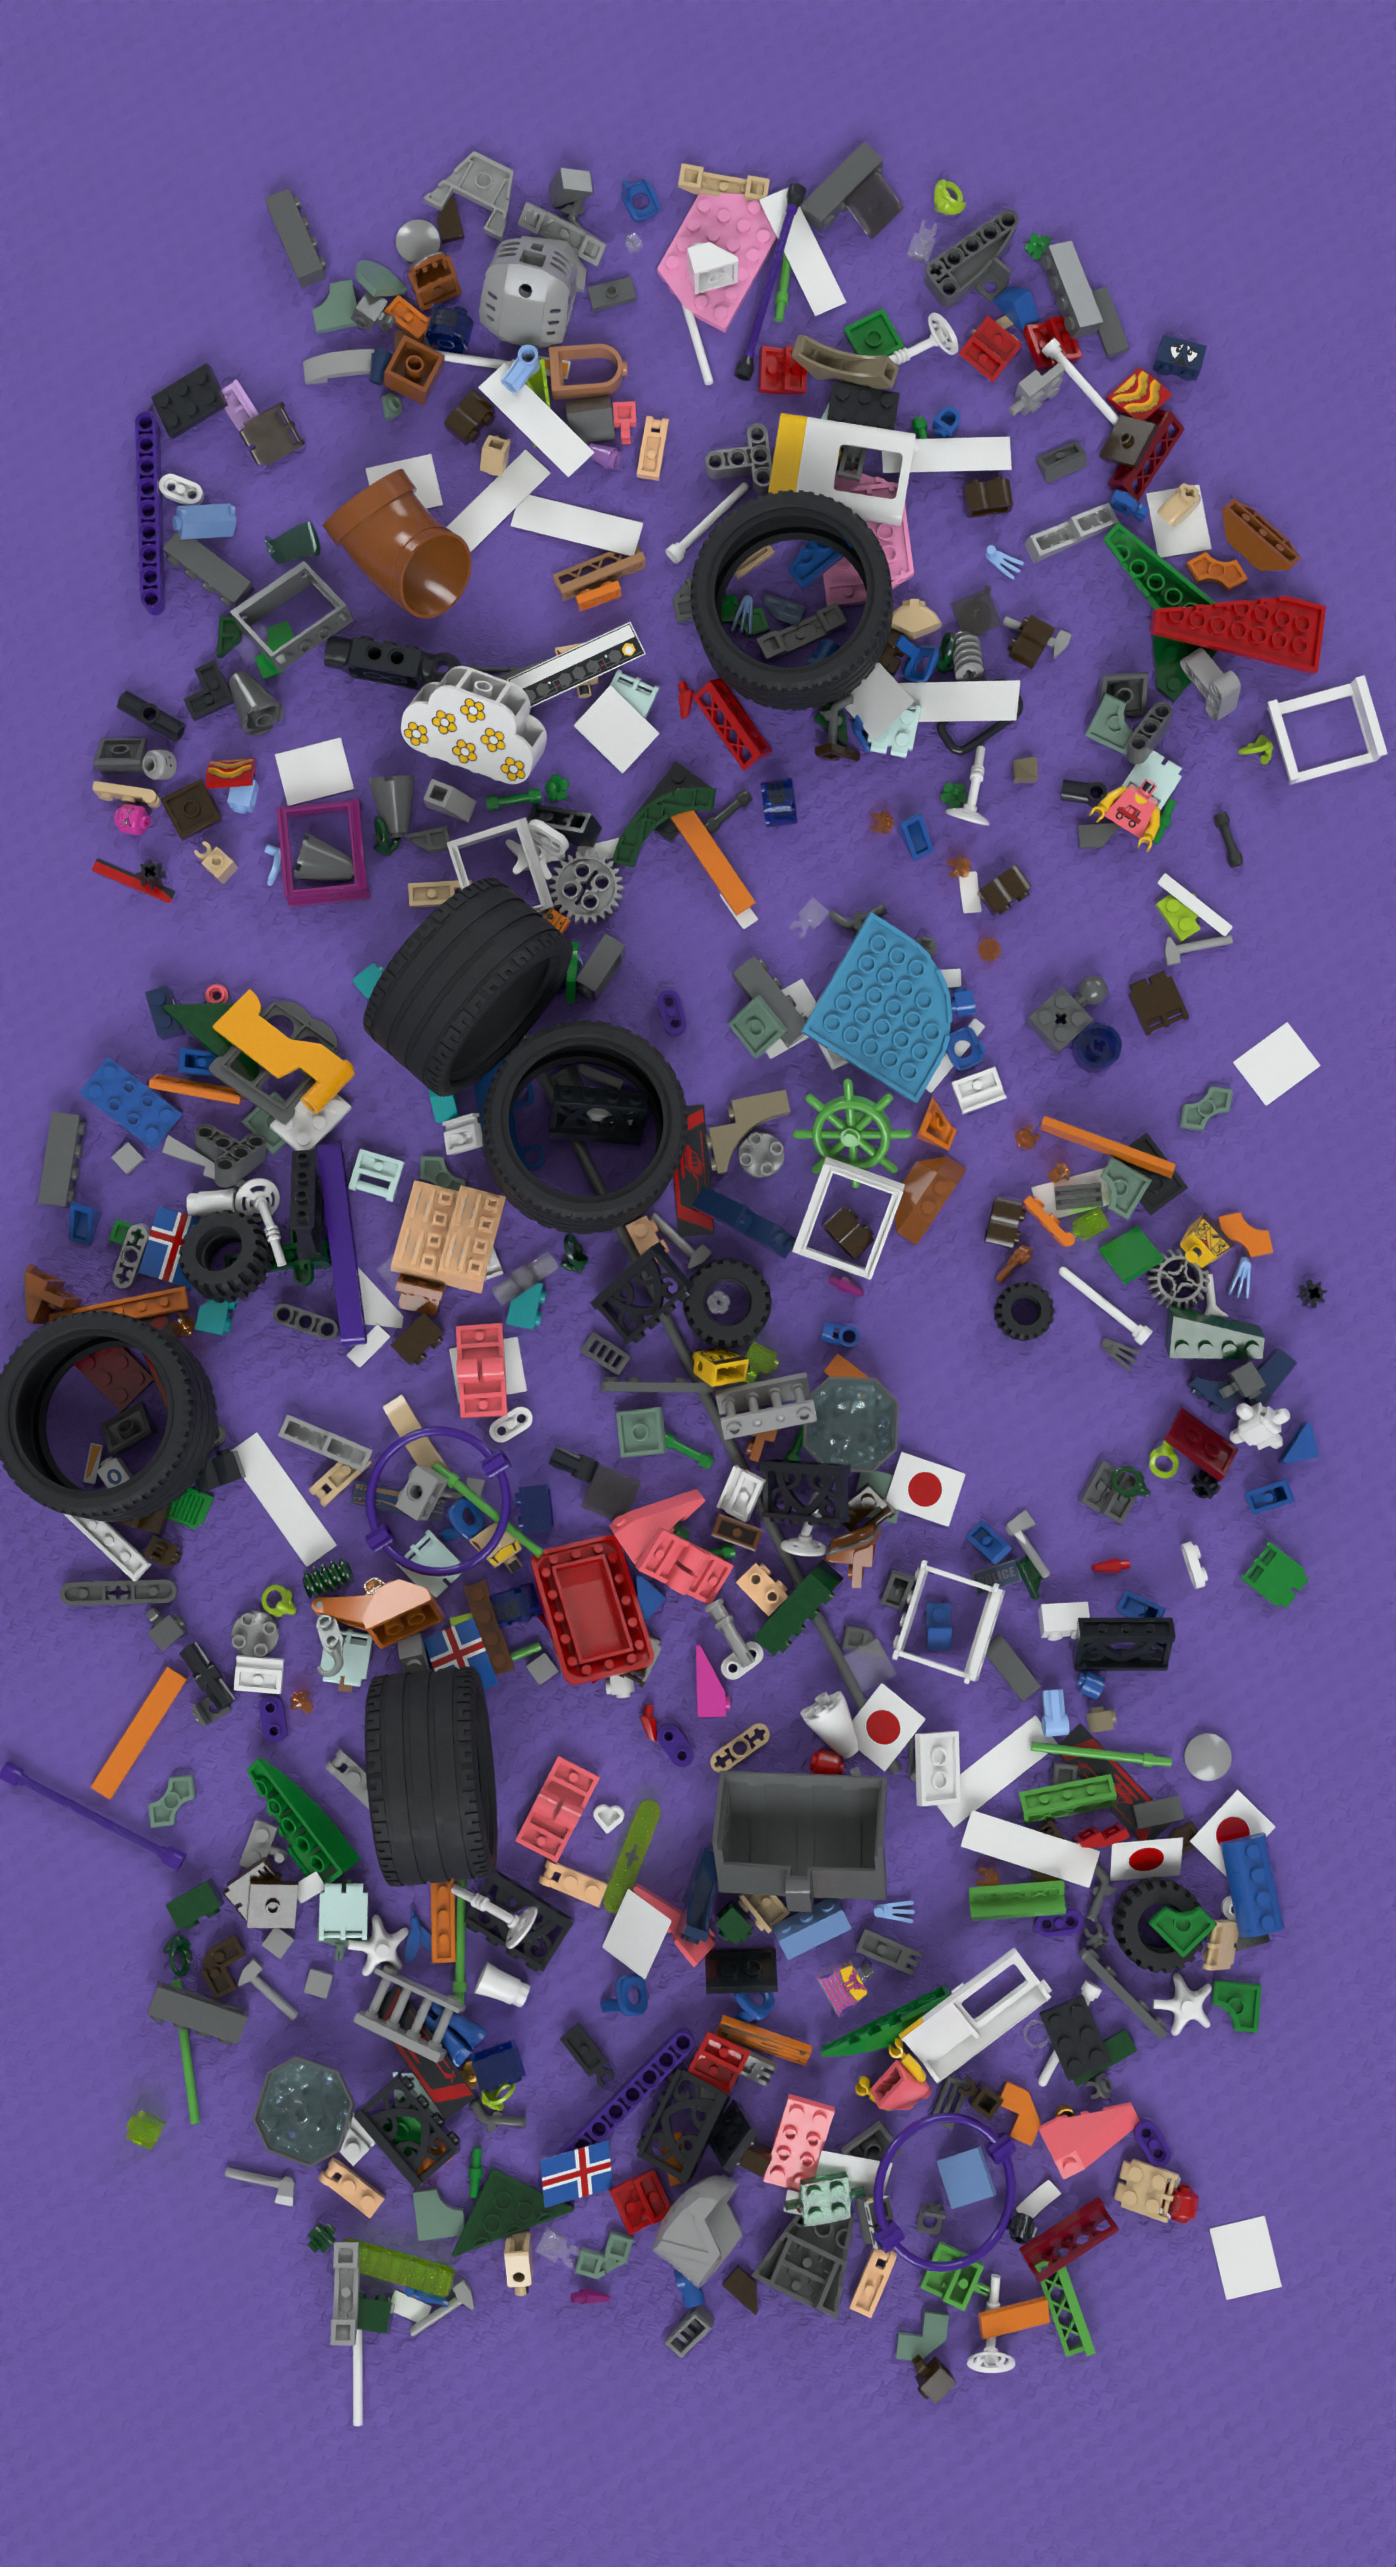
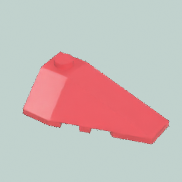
(638, 1526)

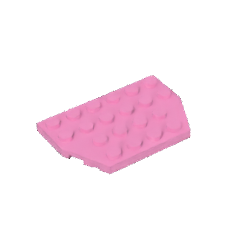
(736, 228)
(842, 581)

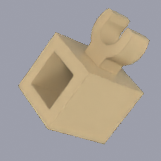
(495, 455)
(217, 863)

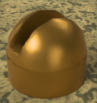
(1064, 2107)

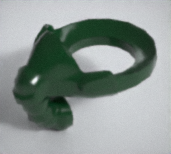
(944, 658)
(382, 845)
(578, 1260)
(1138, 1489)
(180, 1946)

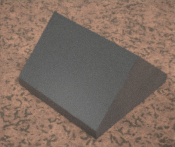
(591, 419)
(1128, 688)
(120, 755)
(128, 1429)
(871, 2143)

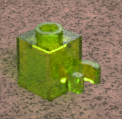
(1090, 1224)
(761, 1360)
(145, 2129)

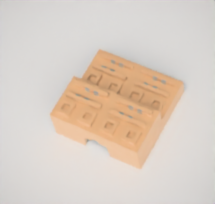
(448, 1235)

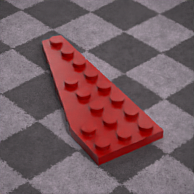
(1266, 630)

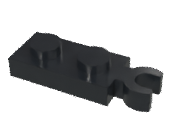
(586, 2053)

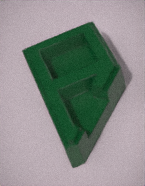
(228, 635)
(841, 730)
(1030, 1576)

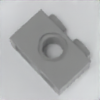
(432, 1487)

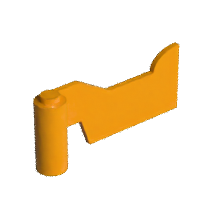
(283, 1055)

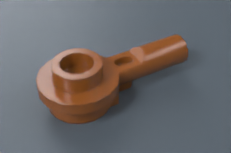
(1020, 1256)

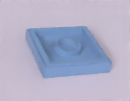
(966, 2177)

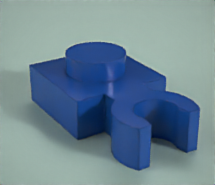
(1127, 505)

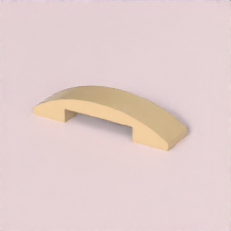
(696, 181)
(404, 1421)

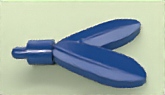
(416, 1935)

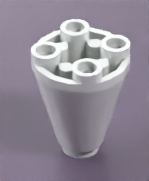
(832, 1723)

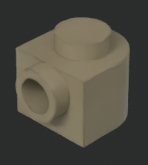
(1100, 1719)

